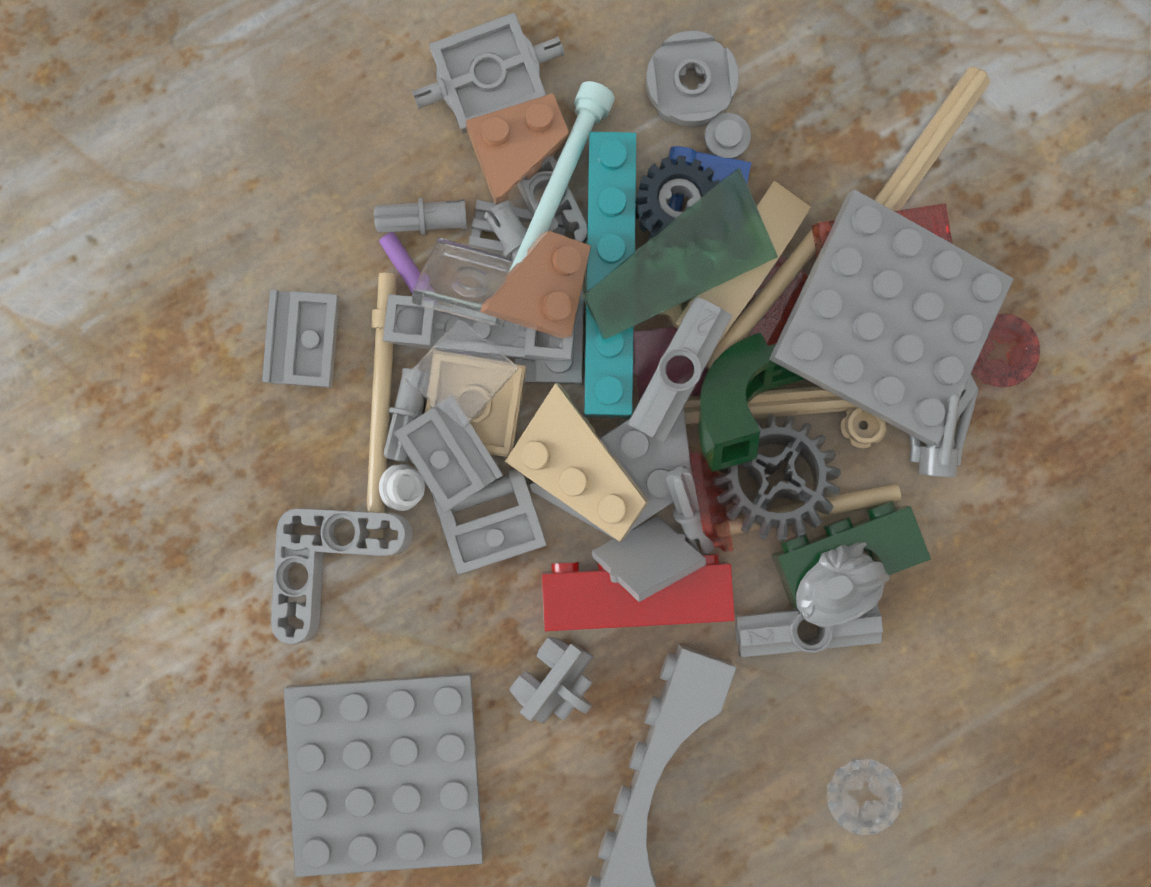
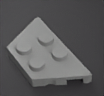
(646, 463)

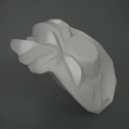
(841, 586)

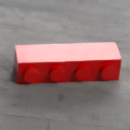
(591, 601)

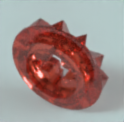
(1022, 356)

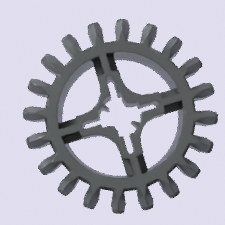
(814, 500)

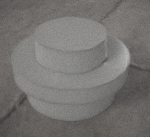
(727, 135)

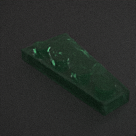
(692, 254)

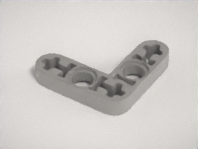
(310, 553)

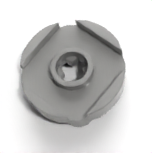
(708, 59)

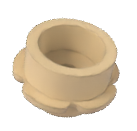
(862, 438)

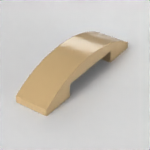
(782, 216)

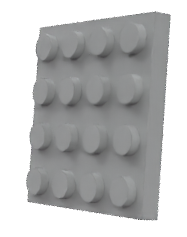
(891, 318)
(383, 774)

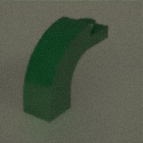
(725, 421)

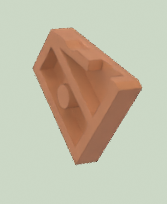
(543, 287)

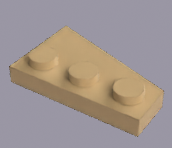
(576, 467)

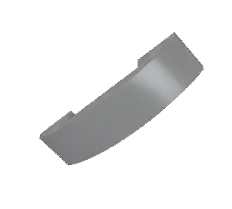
(424, 327)

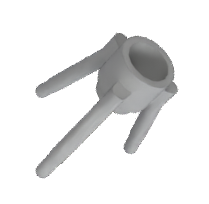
(943, 458)

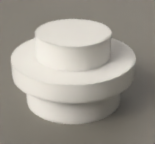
(401, 487)

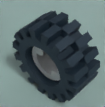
(660, 183)

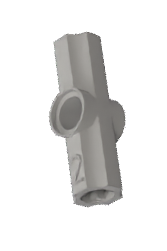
(695, 340)
(777, 633)

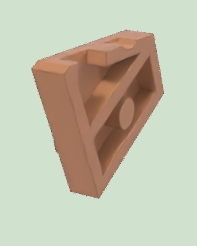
(516, 142)

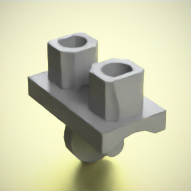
(542, 698)

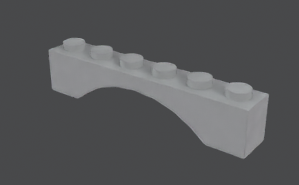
(691, 696)

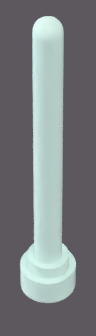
(592, 104)

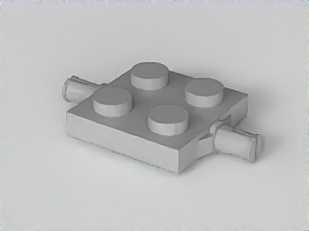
(487, 69)

